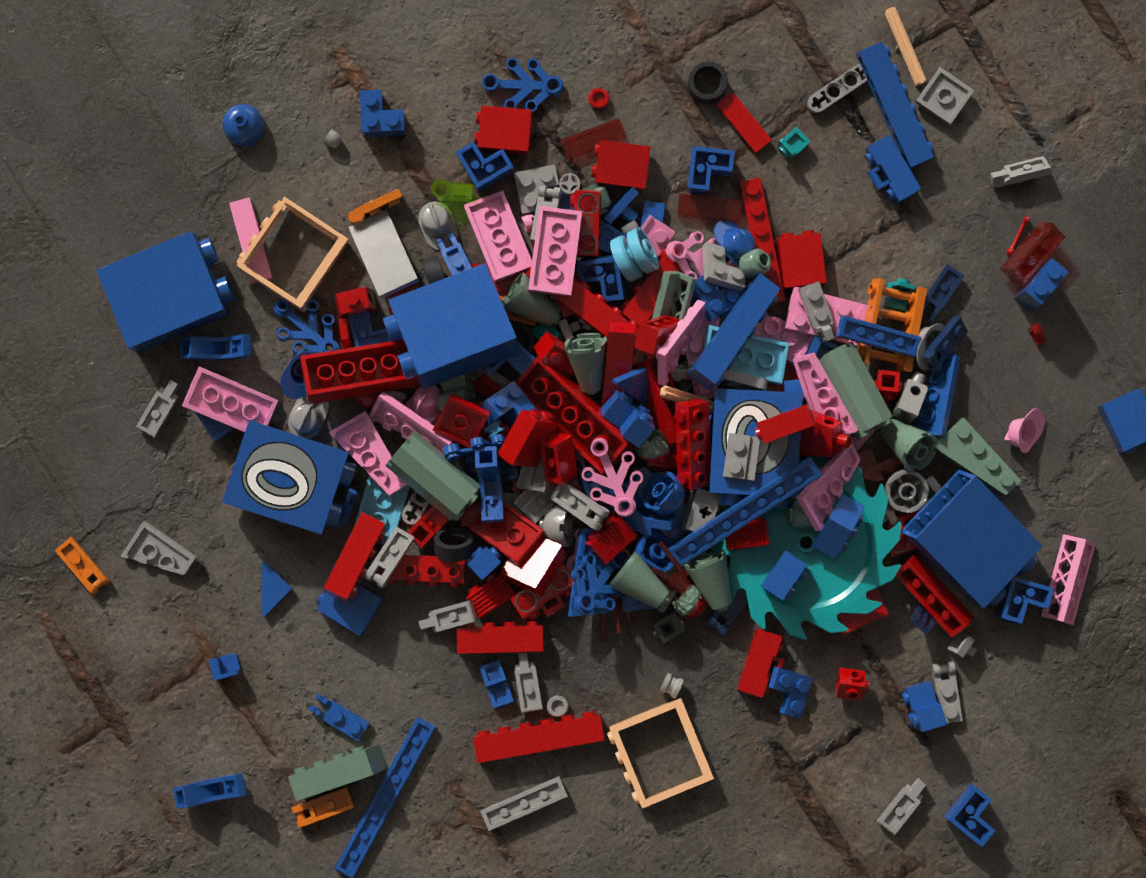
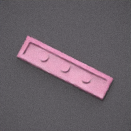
(246, 227)

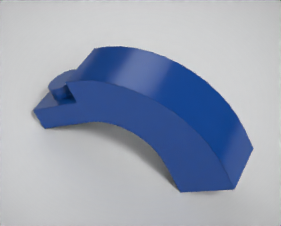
(215, 348)
(491, 484)
(643, 519)
(209, 790)

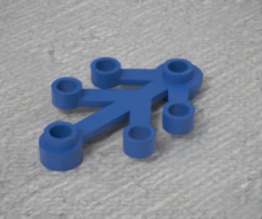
(526, 84)
(307, 332)
(453, 451)
(596, 584)

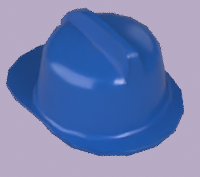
(734, 239)
(292, 378)

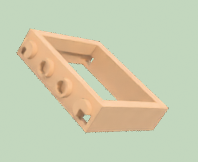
(267, 227)
(630, 776)

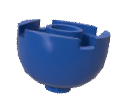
(243, 125)
(664, 494)
(652, 553)

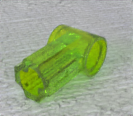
(455, 191)

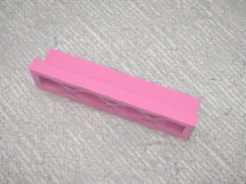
(1075, 578)

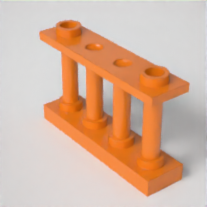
(911, 320)

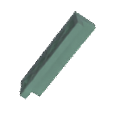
(671, 292)

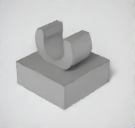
(569, 330)
(962, 645)

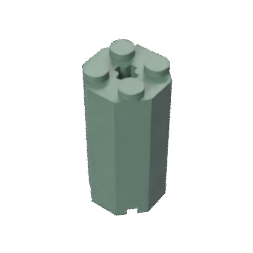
(856, 389)
(434, 476)

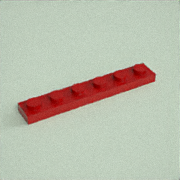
(760, 228)

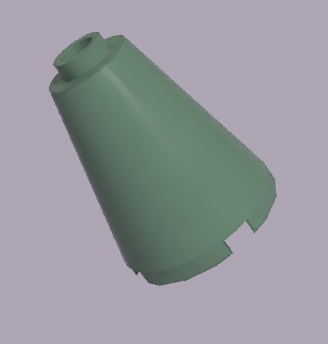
(530, 304)
(588, 360)
(910, 444)
(712, 579)
(640, 583)

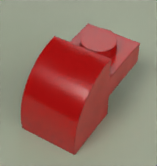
(427, 526)

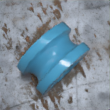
(494, 428)

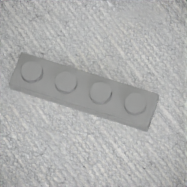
(523, 803)

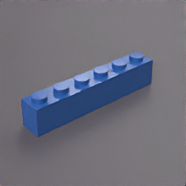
(894, 104)
(734, 331)

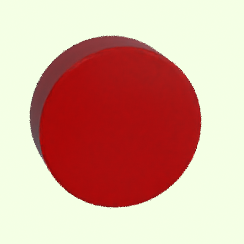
(598, 99)

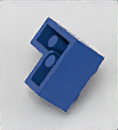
(376, 120)
(706, 162)
(484, 171)
(606, 271)
(506, 404)
(632, 419)
(840, 527)
(785, 575)
(1020, 595)
(923, 707)
(966, 812)

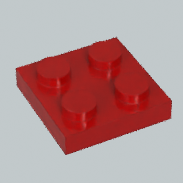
(460, 420)

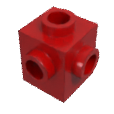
(888, 384)
(851, 684)

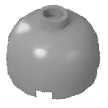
(906, 491)
(558, 525)

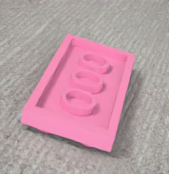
(498, 236)
(555, 251)
(798, 320)
(228, 400)

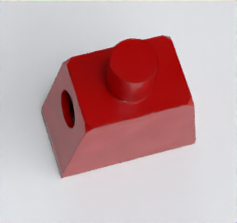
(355, 302)
(824, 438)

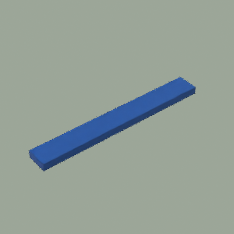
(745, 511)
(385, 797)

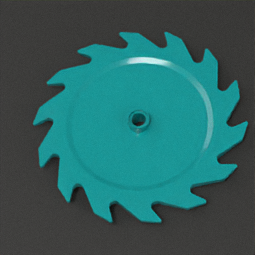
(831, 583)

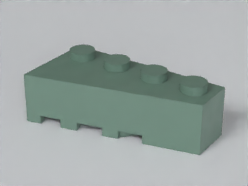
(973, 455)
(337, 772)

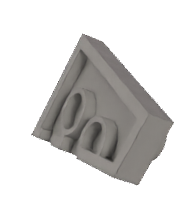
(158, 549)

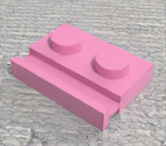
(658, 233)

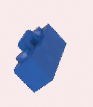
(893, 168)

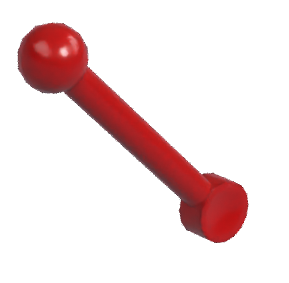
(1010, 250)

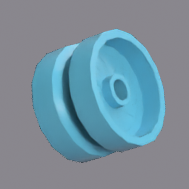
(634, 254)

